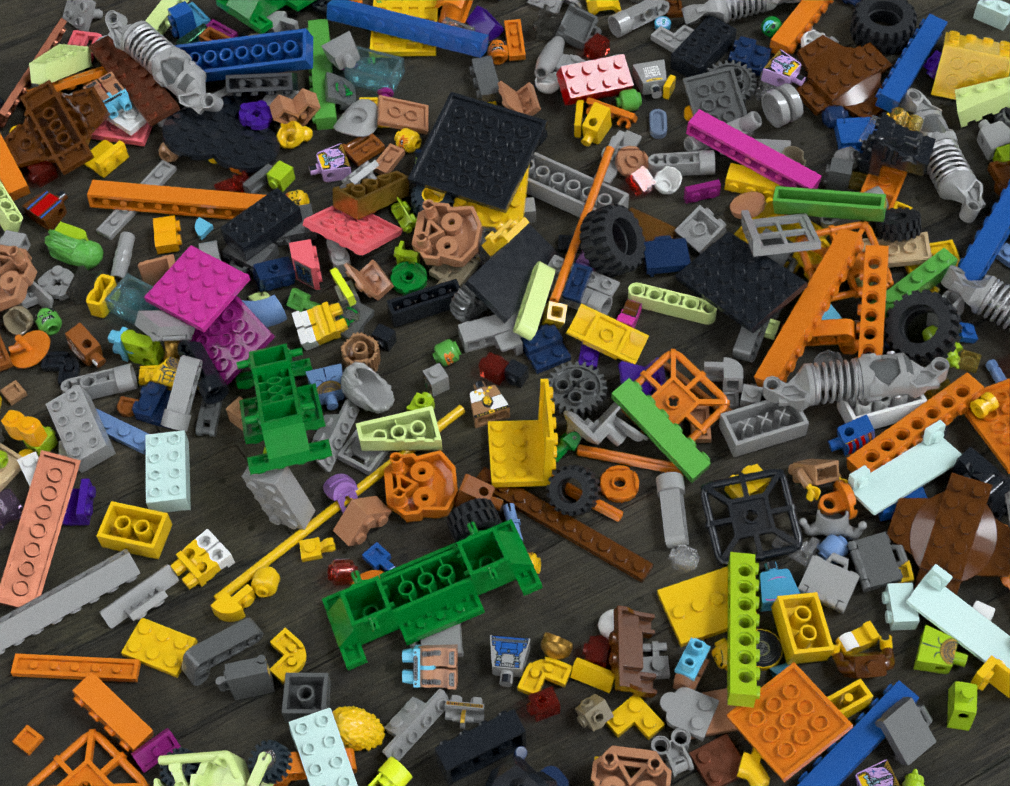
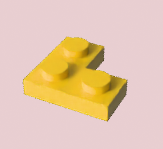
(636, 713)

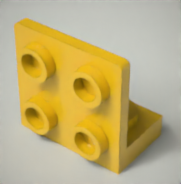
(993, 672)

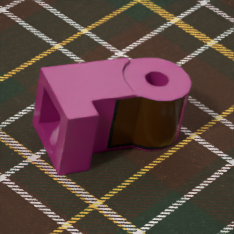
(630, 313)

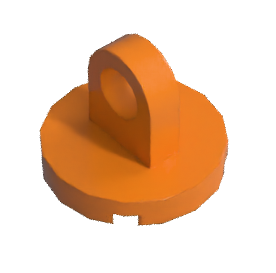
(842, 499)

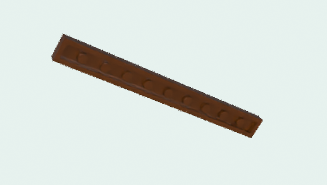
(572, 529)

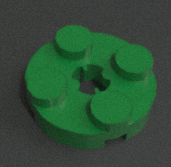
(405, 269)

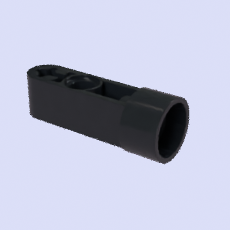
(210, 383)

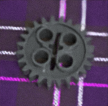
(744, 76)
(577, 388)

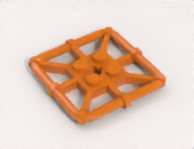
(854, 272)
(687, 401)
(87, 772)

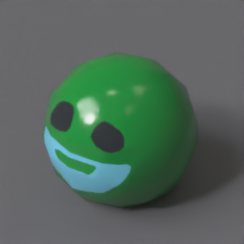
(770, 26)

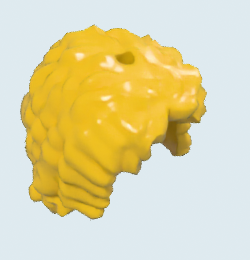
(358, 728)

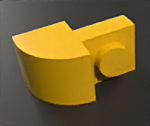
(231, 608)

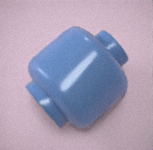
(833, 544)

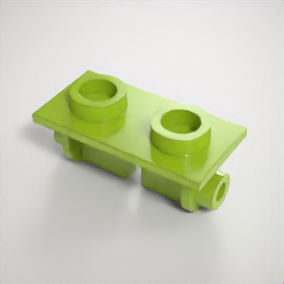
(401, 210)

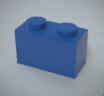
(181, 19)

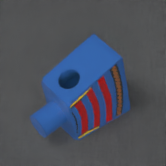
(853, 436)

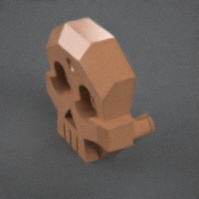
(435, 233)
(15, 275)
(612, 766)

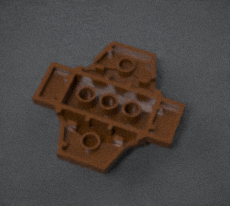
(841, 77)
(57, 127)
(953, 532)

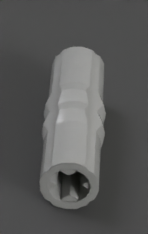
(122, 256)

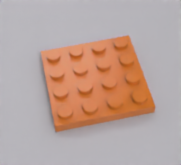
(790, 722)

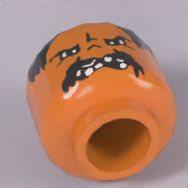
(498, 51)

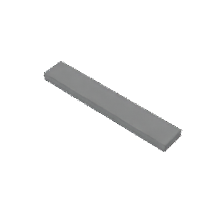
(120, 218)

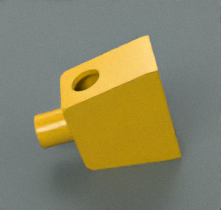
(596, 124)

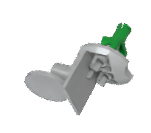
(606, 426)

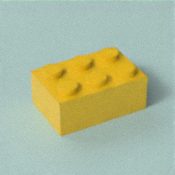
(134, 529)
(802, 628)

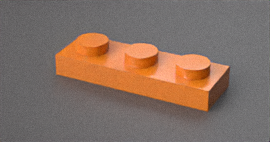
(514, 40)

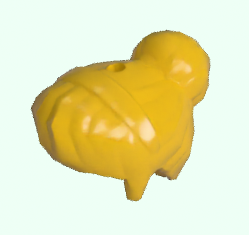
(293, 134)

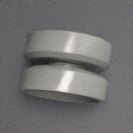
(782, 105)

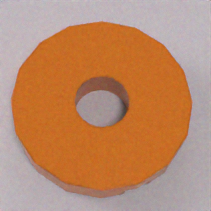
(623, 493)

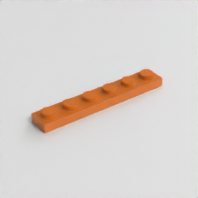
(82, 78)
(75, 667)

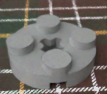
(55, 275)

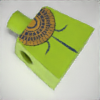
(938, 652)

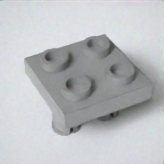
(81, 13)
(363, 172)

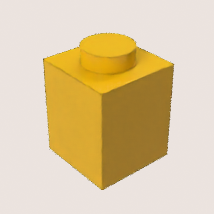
(554, 314)

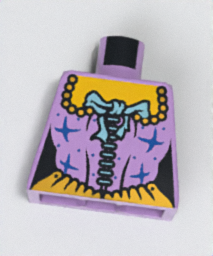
(782, 70)
(331, 164)
(877, 775)

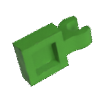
(300, 300)

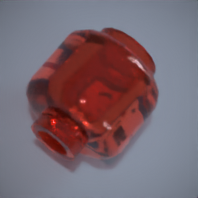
(340, 572)

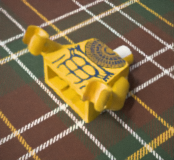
(161, 374)

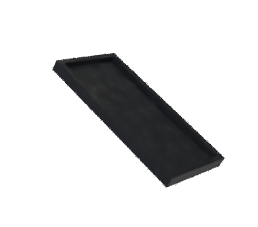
(507, 273)

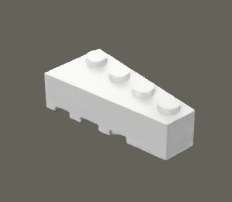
(882, 412)

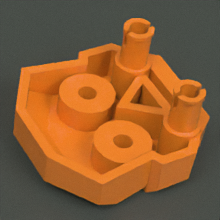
(407, 487)

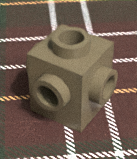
(593, 712)

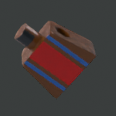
(46, 209)

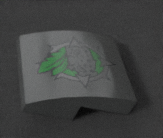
(339, 90)
(356, 318)

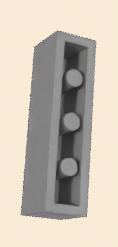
(482, 332)

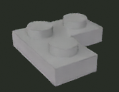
(669, 39)

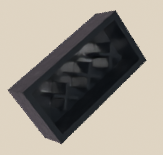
(703, 47)
(261, 224)
(480, 746)

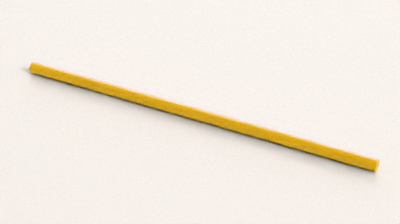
(324, 516)

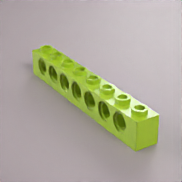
(742, 613)

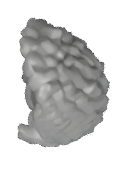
(366, 388)

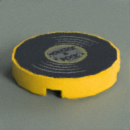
(770, 650)

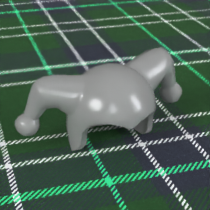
(833, 524)

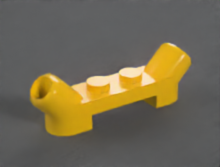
(752, 769)

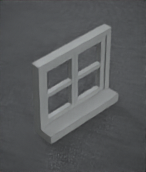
(754, 238)

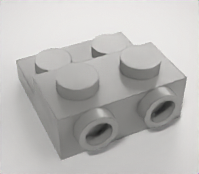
(701, 229)

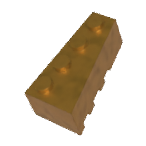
(371, 194)

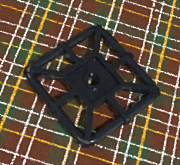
(759, 506)

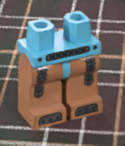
(112, 94)
(691, 664)
(431, 666)

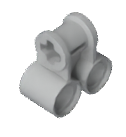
(676, 754)

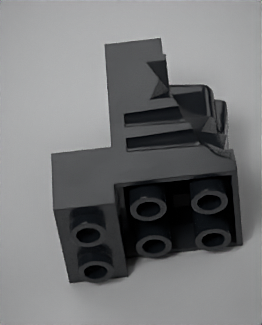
(895, 148)
(976, 467)

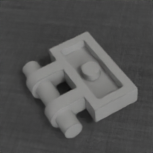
(656, 663)

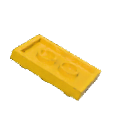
(158, 647)

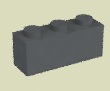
(485, 79)

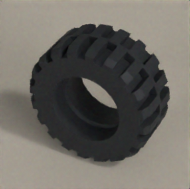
(884, 38)
(612, 240)
(911, 307)

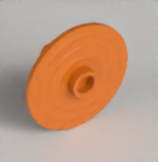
(29, 349)

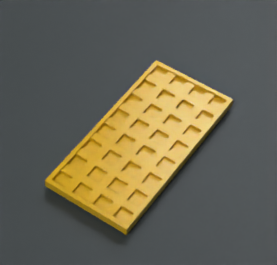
(399, 46)

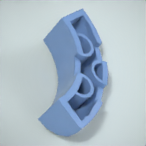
(268, 310)

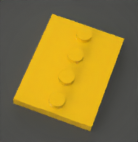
(697, 606)

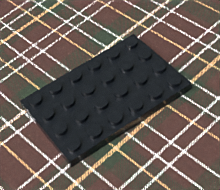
(740, 284)

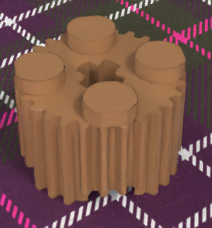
(361, 349)

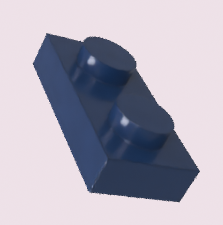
(577, 283)

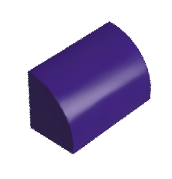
(485, 23)

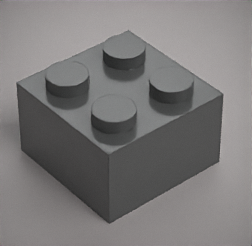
(305, 694)

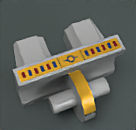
(464, 711)

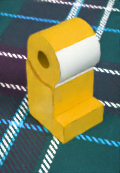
(859, 639)

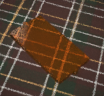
(652, 226)

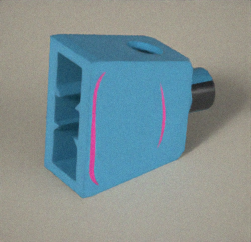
(774, 584)

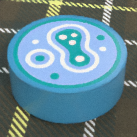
(662, 21)

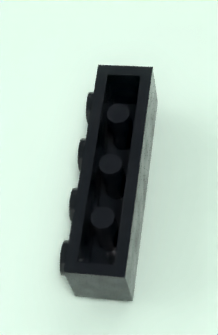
(259, 83)
(422, 303)

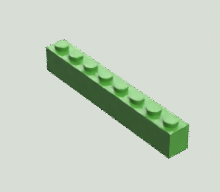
(326, 116)

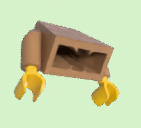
(814, 472)

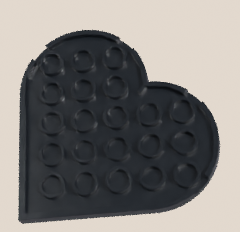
(221, 137)

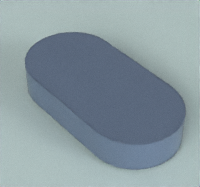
(658, 123)

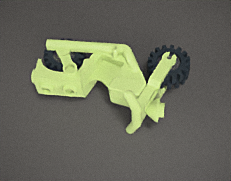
(224, 767)

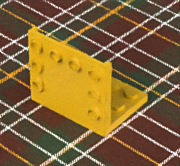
(969, 62)
(524, 450)

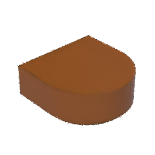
(125, 406)

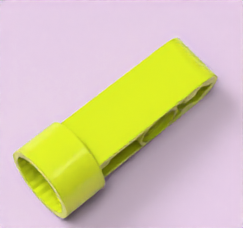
(392, 774)

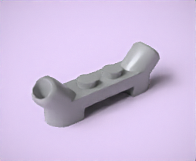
(744, 124)

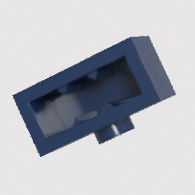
(274, 274)

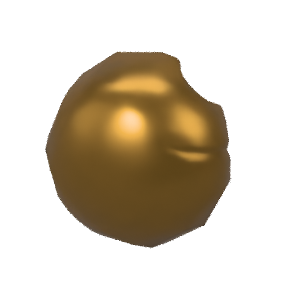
(171, 349)
(556, 646)

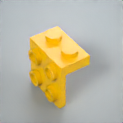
(107, 157)

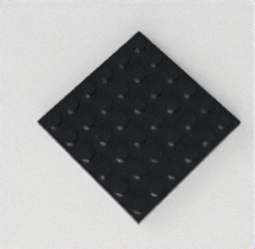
(478, 152)

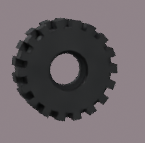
(899, 225)

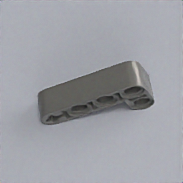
(748, 343)
(218, 648)

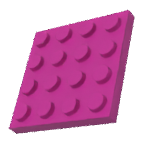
(197, 288)

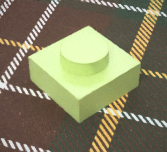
(772, 329)

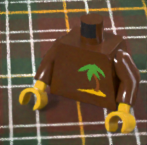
(865, 664)

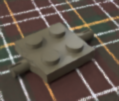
(446, 272)

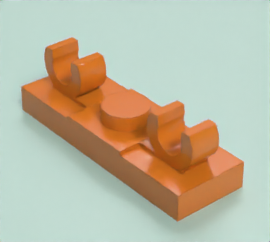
(623, 115)

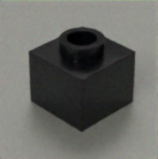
(385, 336)
(516, 373)

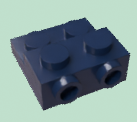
(750, 54)
(546, 349)
(152, 404)

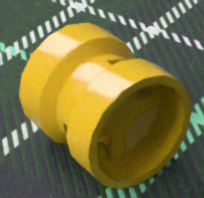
(982, 406)

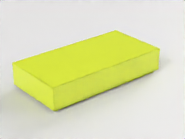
(343, 286)

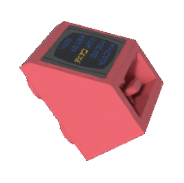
(306, 263)

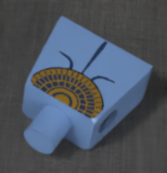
(328, 384)

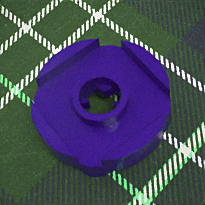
(249, 110)

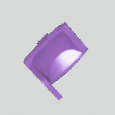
(339, 487)

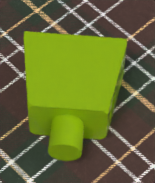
(961, 699)

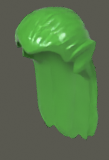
(73, 250)

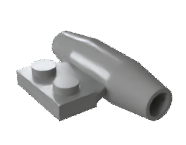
(553, 58)

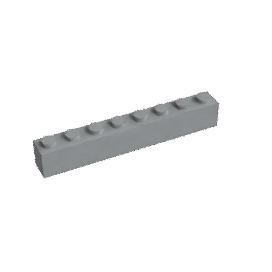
(66, 598)

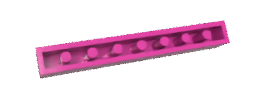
(751, 152)

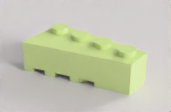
(59, 63)
(982, 100)
(401, 431)

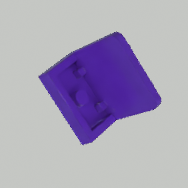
(633, 371)
(80, 504)

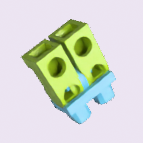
(136, 347)

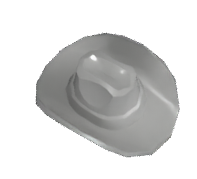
(358, 119)

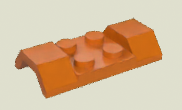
(889, 180)

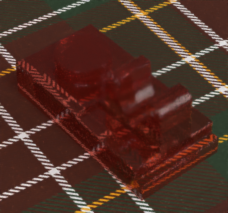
(232, 184)

